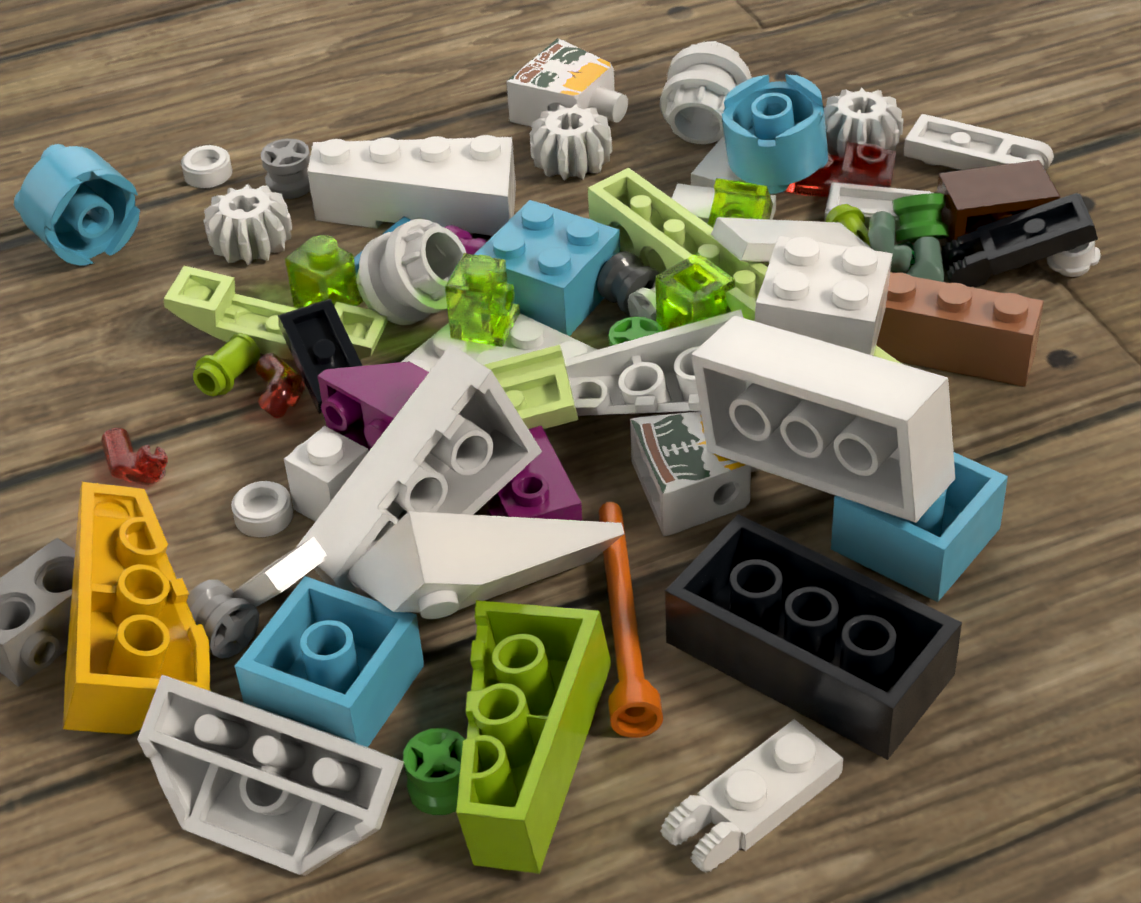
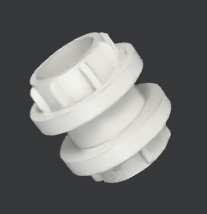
(697, 90)
(407, 271)

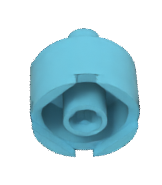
(775, 131)
(77, 204)

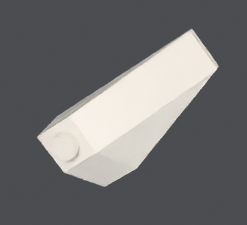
(642, 373)
(451, 560)

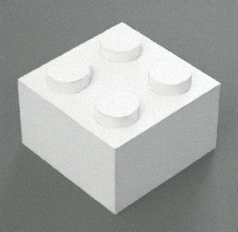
(826, 292)

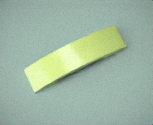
(211, 305)

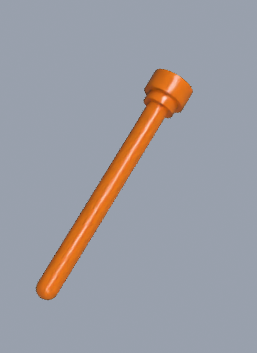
(634, 703)

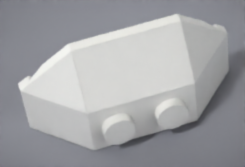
(263, 778)

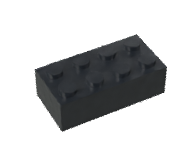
(812, 634)

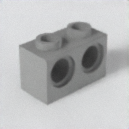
(35, 611)

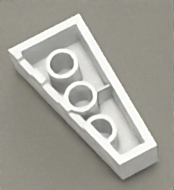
(429, 179)
(439, 455)

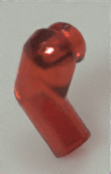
(283, 385)
(127, 465)

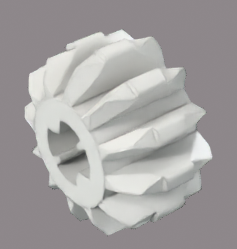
(862, 119)
(570, 141)
(247, 224)

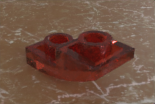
(861, 165)

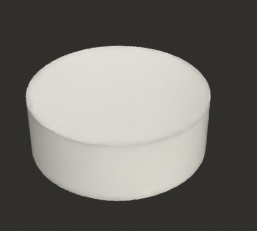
(206, 166)
(262, 509)

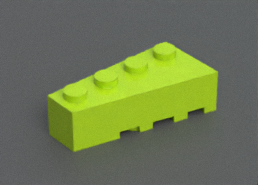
(527, 724)

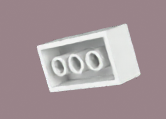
(826, 416)

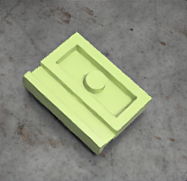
(538, 387)

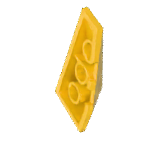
(125, 615)

